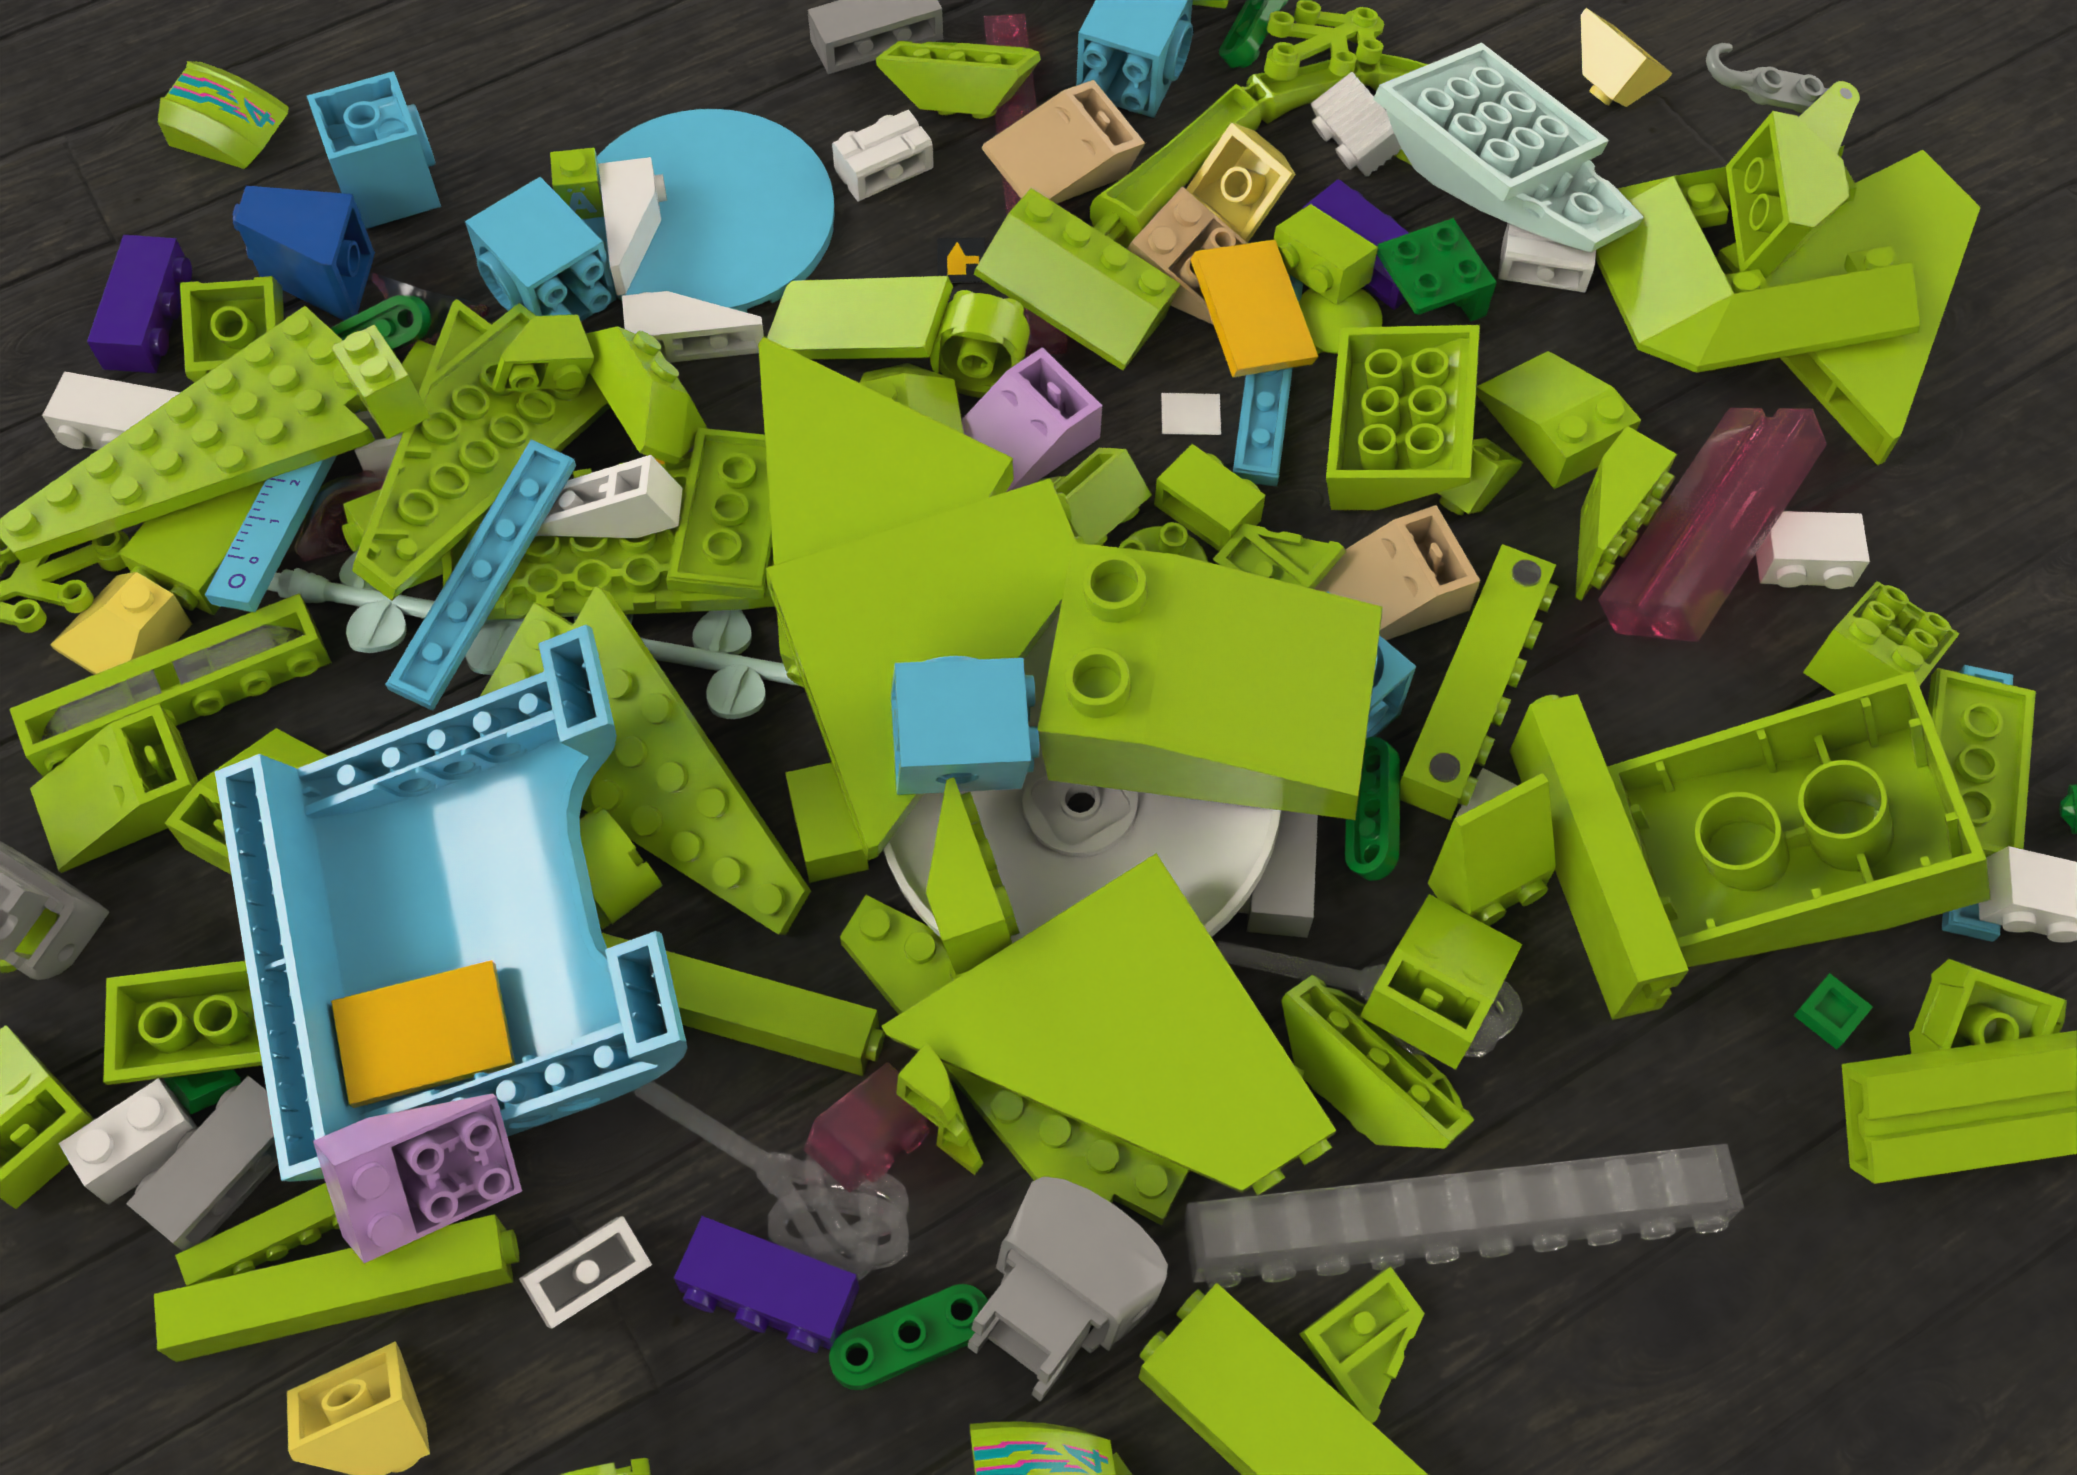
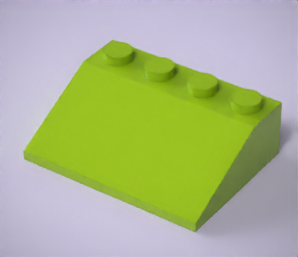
(1401, 414)

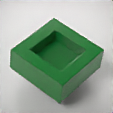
(1833, 1011)
(202, 1089)

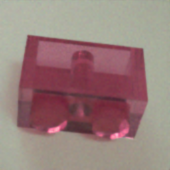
(866, 1131)

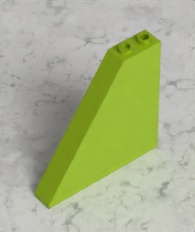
(1926, 222)
(856, 462)
(941, 586)
(1132, 1030)

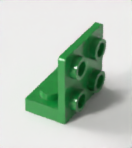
(1438, 269)

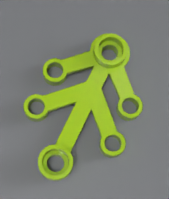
(1358, 26)
(35, 578)

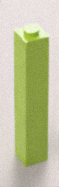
(773, 1014)
(332, 1289)

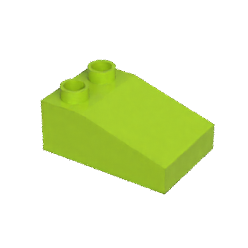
(1208, 684)
(1805, 825)

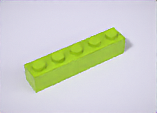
(260, 1238)

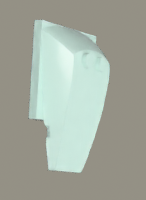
(1506, 148)

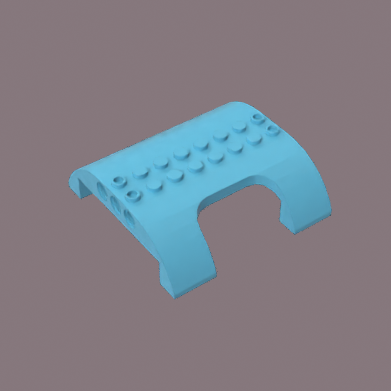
(433, 859)

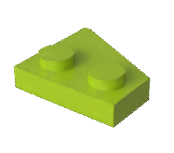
(1279, 555)
(1366, 1339)

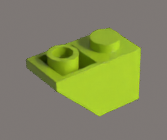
(546, 355)

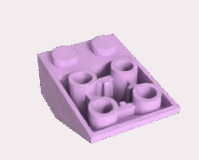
(1035, 417)
(416, 1171)

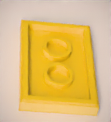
(1254, 308)
(422, 1033)

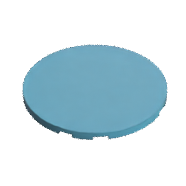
(740, 209)

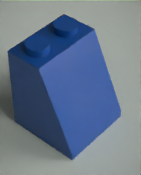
(308, 244)

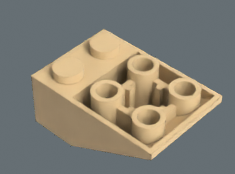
(1066, 145)
(1172, 239)
(1409, 570)

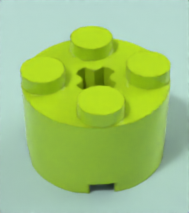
(979, 340)
(614, 867)

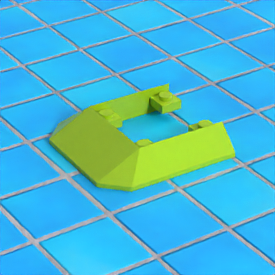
(1706, 320)

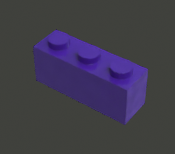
(1369, 222)
(139, 304)
(766, 1285)

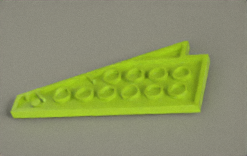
(241, 423)
(466, 450)
(664, 773)
(911, 964)

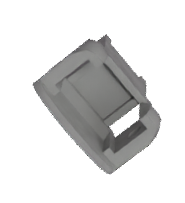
(24, 894)
(1064, 1268)

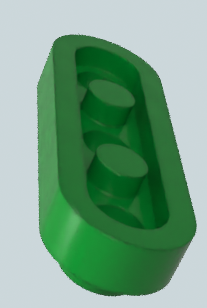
(1248, 32)
(391, 321)
(1373, 839)
(889, 1354)

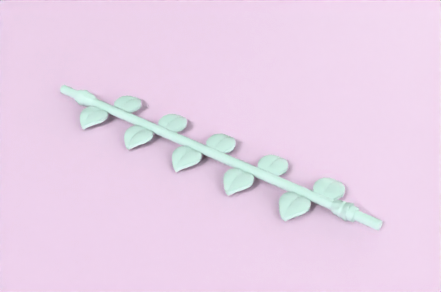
(380, 625)

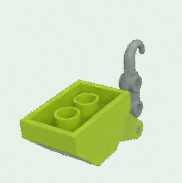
(1790, 168)

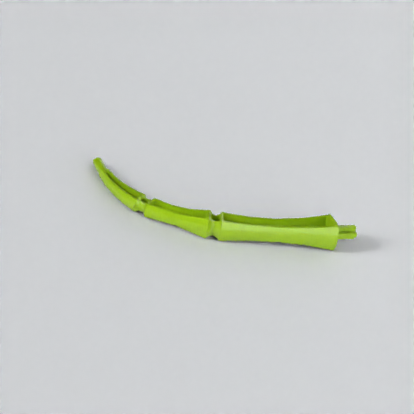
(1138, 197)

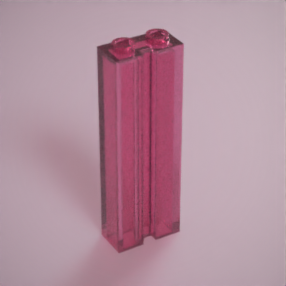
(1713, 523)

